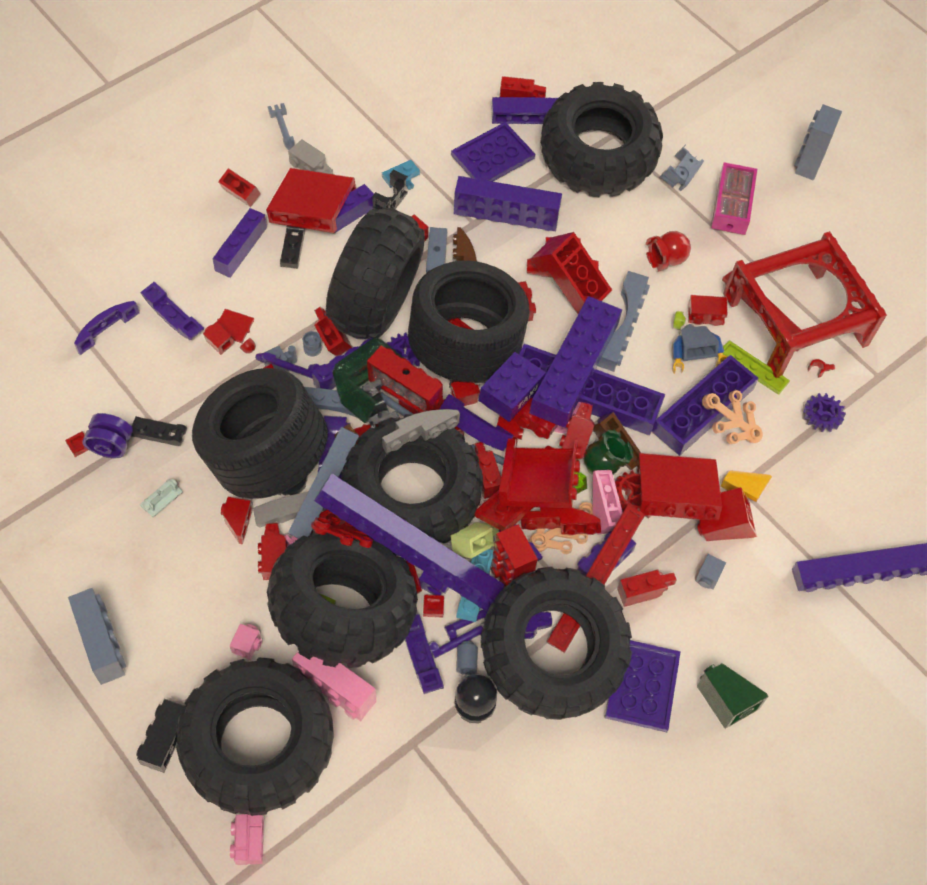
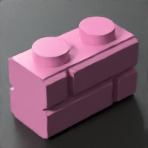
(248, 839)

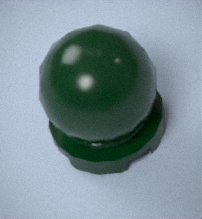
(608, 453)

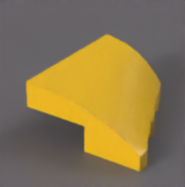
(751, 483)

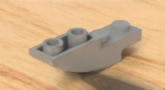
(427, 424)

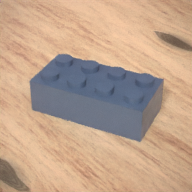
(817, 141)
(97, 635)

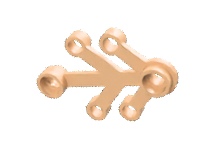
(735, 418)
(546, 537)

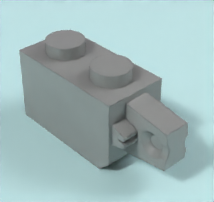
(308, 158)

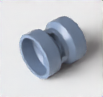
(312, 343)

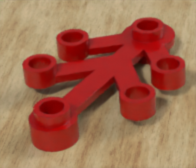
(345, 531)

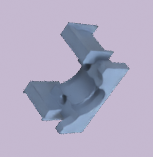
(684, 171)

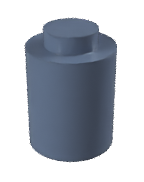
(467, 658)

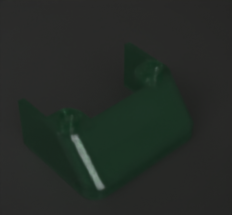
(351, 374)

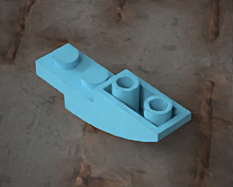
(468, 610)

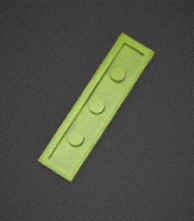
(757, 367)

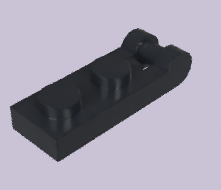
(292, 247)
(158, 431)

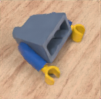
(696, 344)

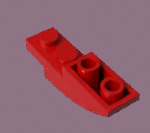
(570, 520)

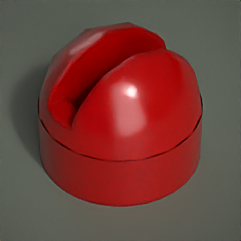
(248, 346)

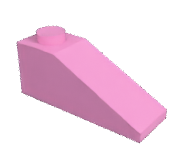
(606, 500)

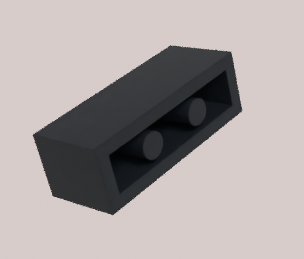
(161, 737)

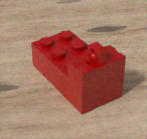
(572, 269)

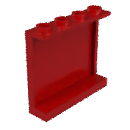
(310, 199)
(539, 476)
(679, 487)

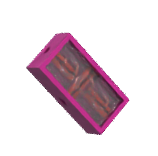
(734, 198)

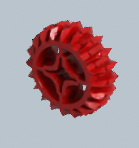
(631, 485)

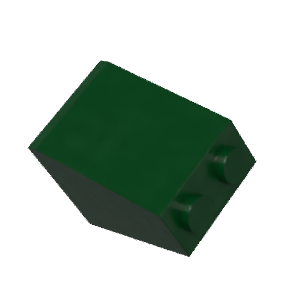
(730, 694)

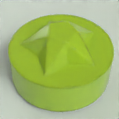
(679, 320)

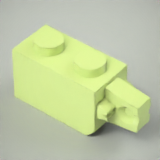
(473, 539)

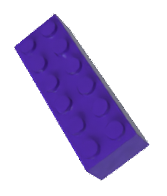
(507, 203)
(689, 419)

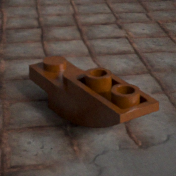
(464, 248)

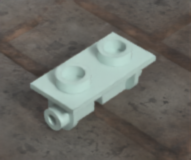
(161, 497)

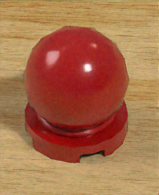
(668, 250)

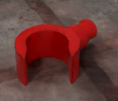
(821, 364)

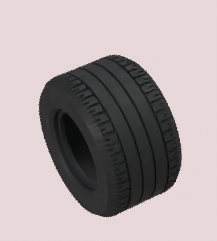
(470, 292)
(260, 433)

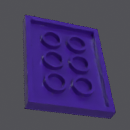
(493, 153)
(647, 688)

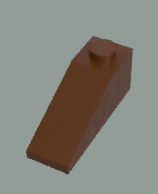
(611, 422)

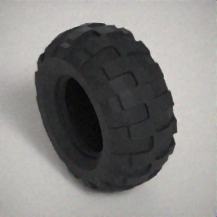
(604, 109)
(374, 273)
(446, 454)
(334, 631)
(515, 672)
(266, 785)

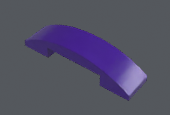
(123, 311)
(170, 312)
(476, 426)
(422, 658)

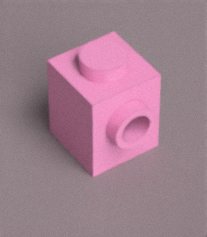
(246, 641)

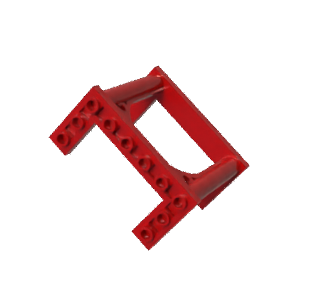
(818, 255)

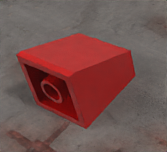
(734, 521)

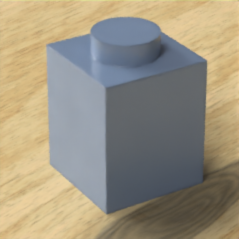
(710, 572)

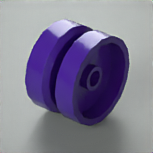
(107, 435)

